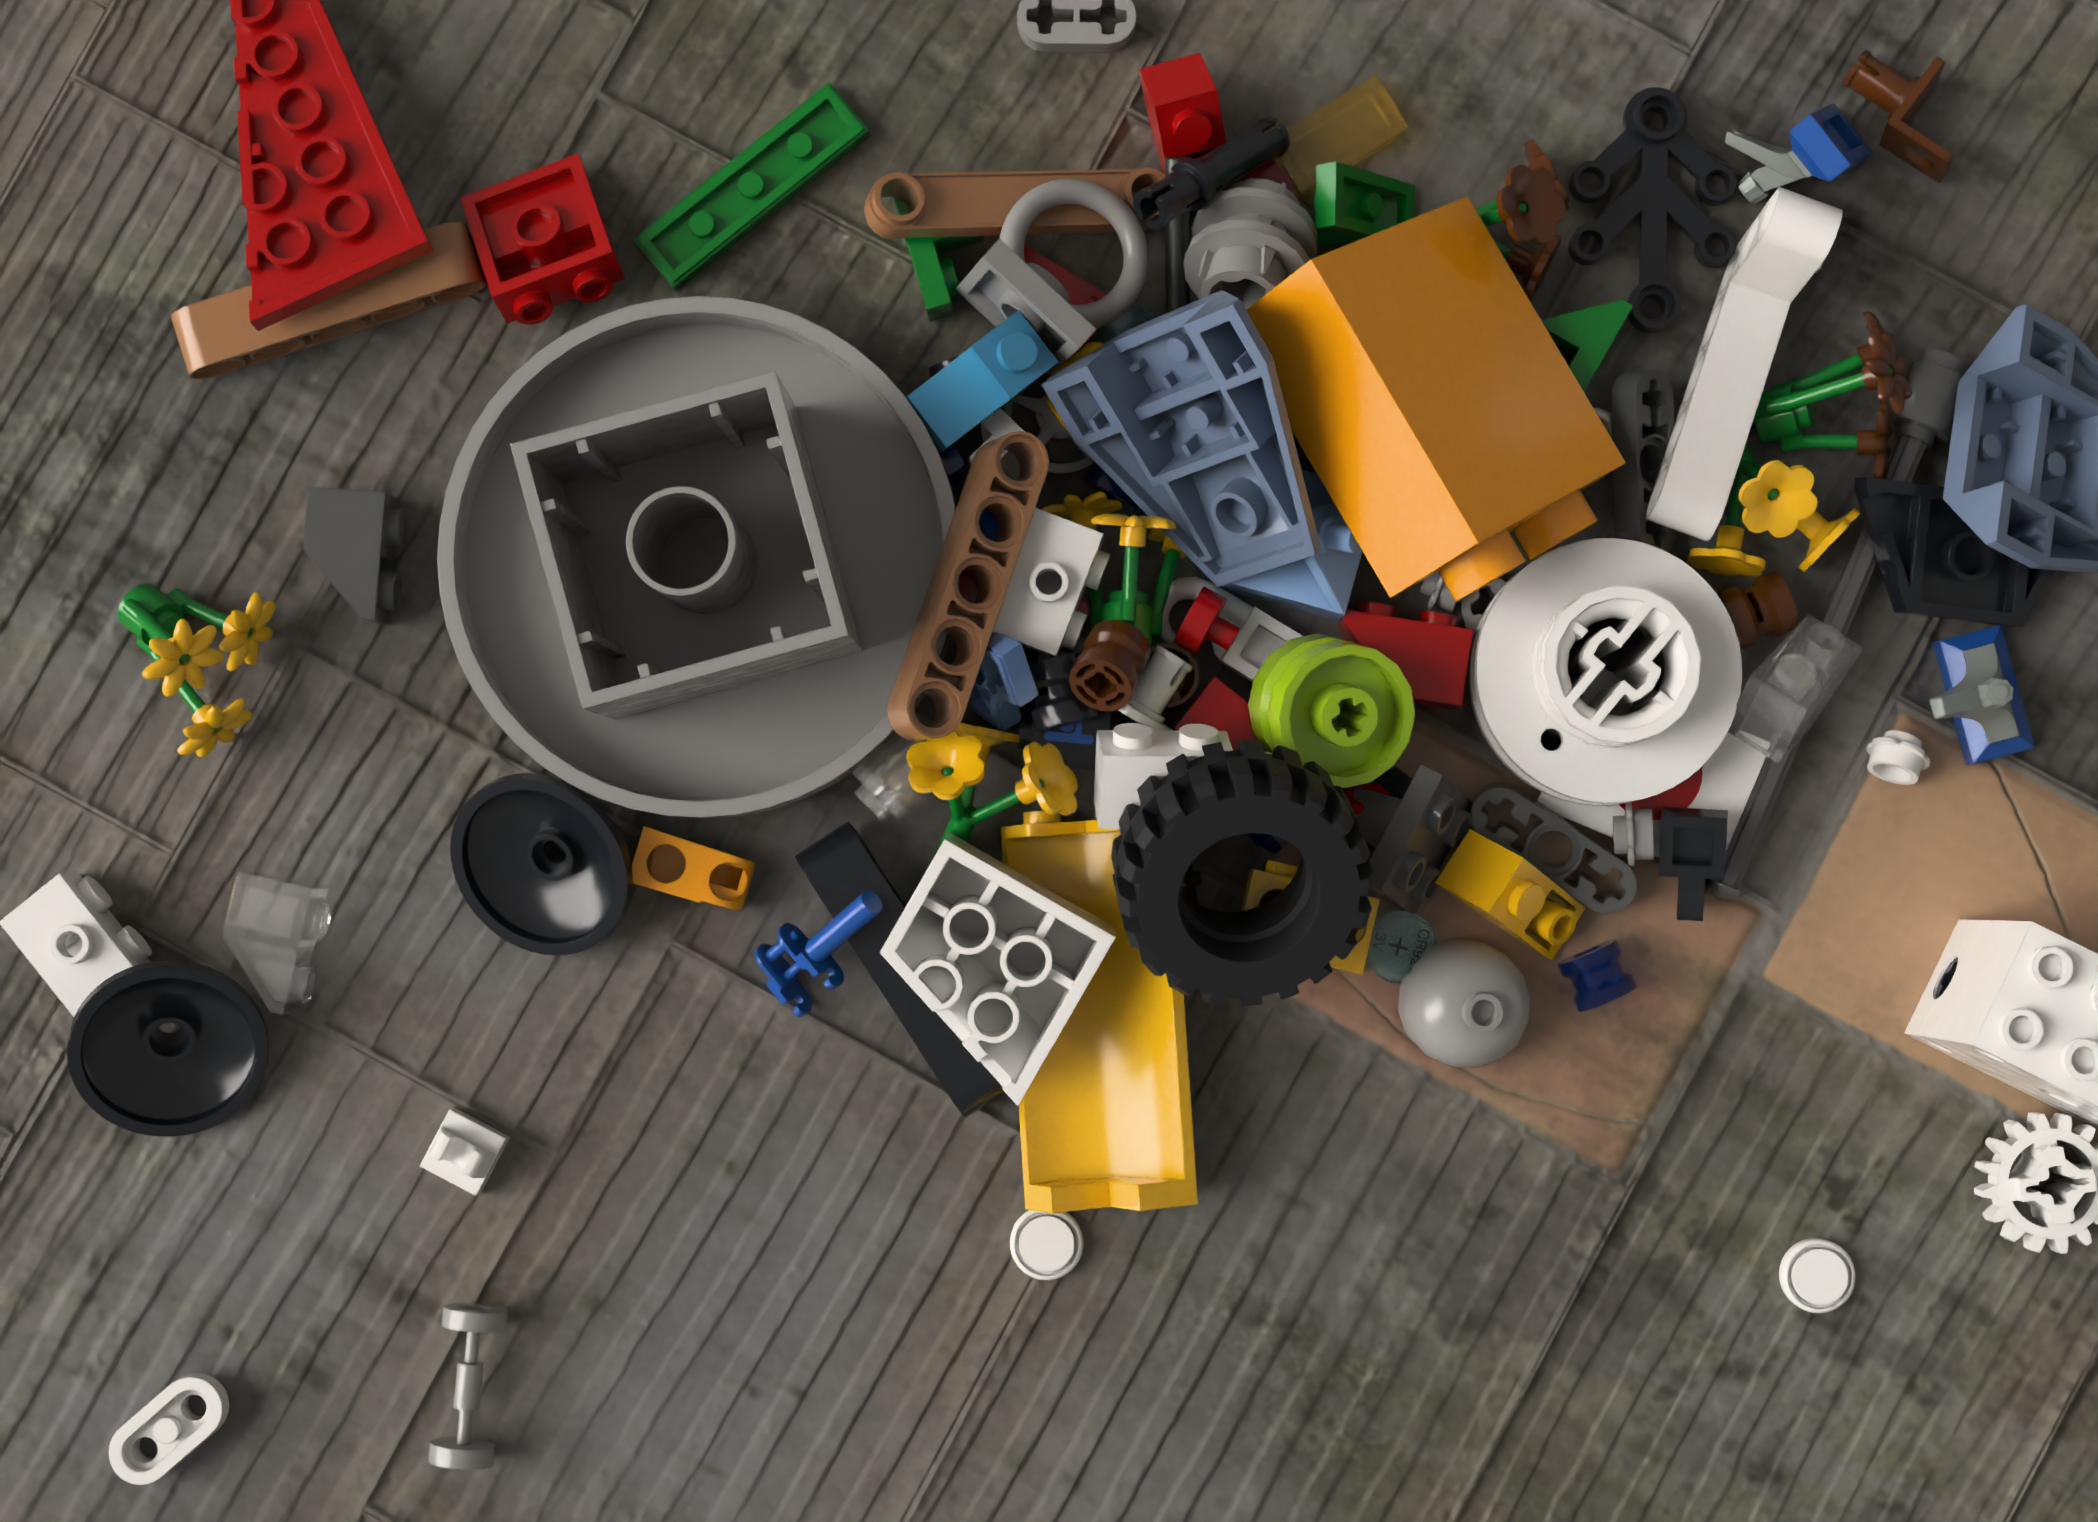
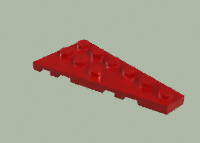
(312, 165)

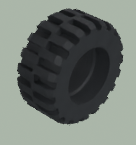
(1255, 948)

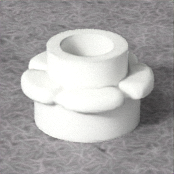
(1897, 757)

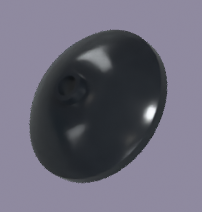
(523, 882)
(163, 1079)

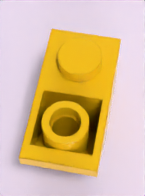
(1511, 894)

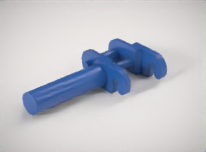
(813, 953)

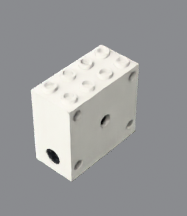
(2018, 1010)

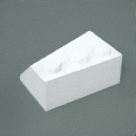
(996, 958)

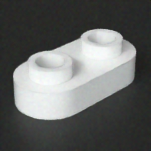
(171, 1427)

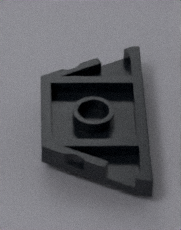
(1938, 562)

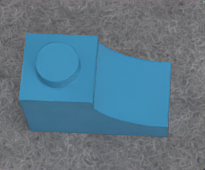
(981, 380)

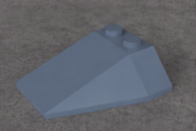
(1197, 435)
(2029, 445)

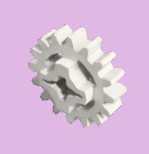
(2039, 1157)

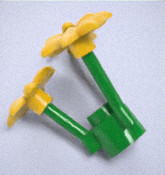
(1127, 603)
(178, 655)

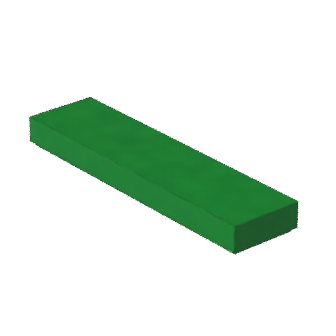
(752, 186)

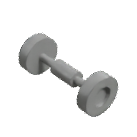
(463, 1451)

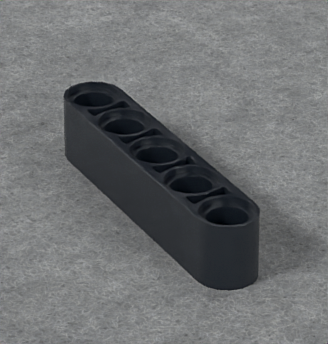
(840, 871)

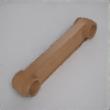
(980, 201)

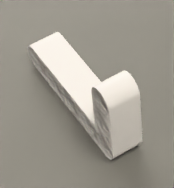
(1735, 357)

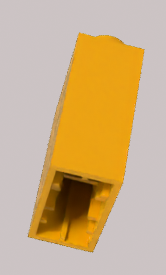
(1434, 402)

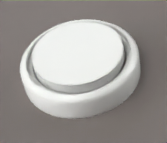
(1046, 1244)
(1817, 1275)

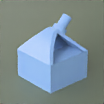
(1317, 583)

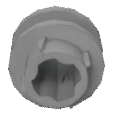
(1248, 241)

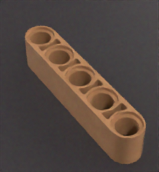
(221, 340)
(991, 566)

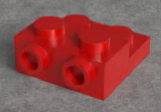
(542, 241)

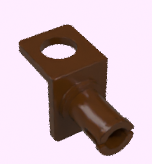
(1901, 100)

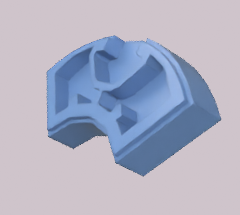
(1002, 683)

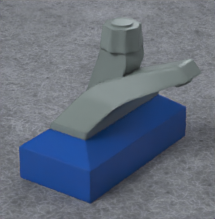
(1821, 147)
(1981, 695)

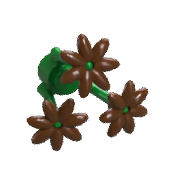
(1789, 406)

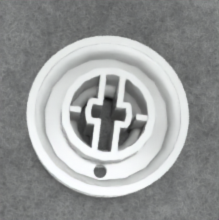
(1532, 682)

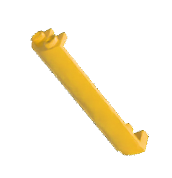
(1114, 1094)

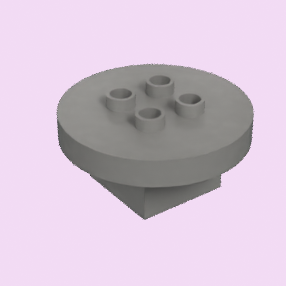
(693, 555)

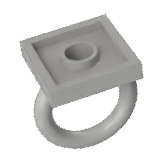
(1006, 283)

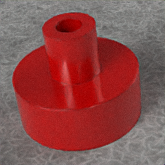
(1204, 623)

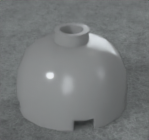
(1464, 1003)

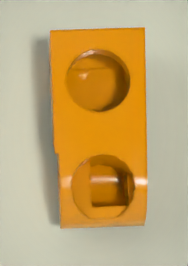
(691, 870)

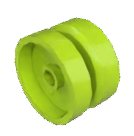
(1333, 707)

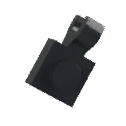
(1693, 851)

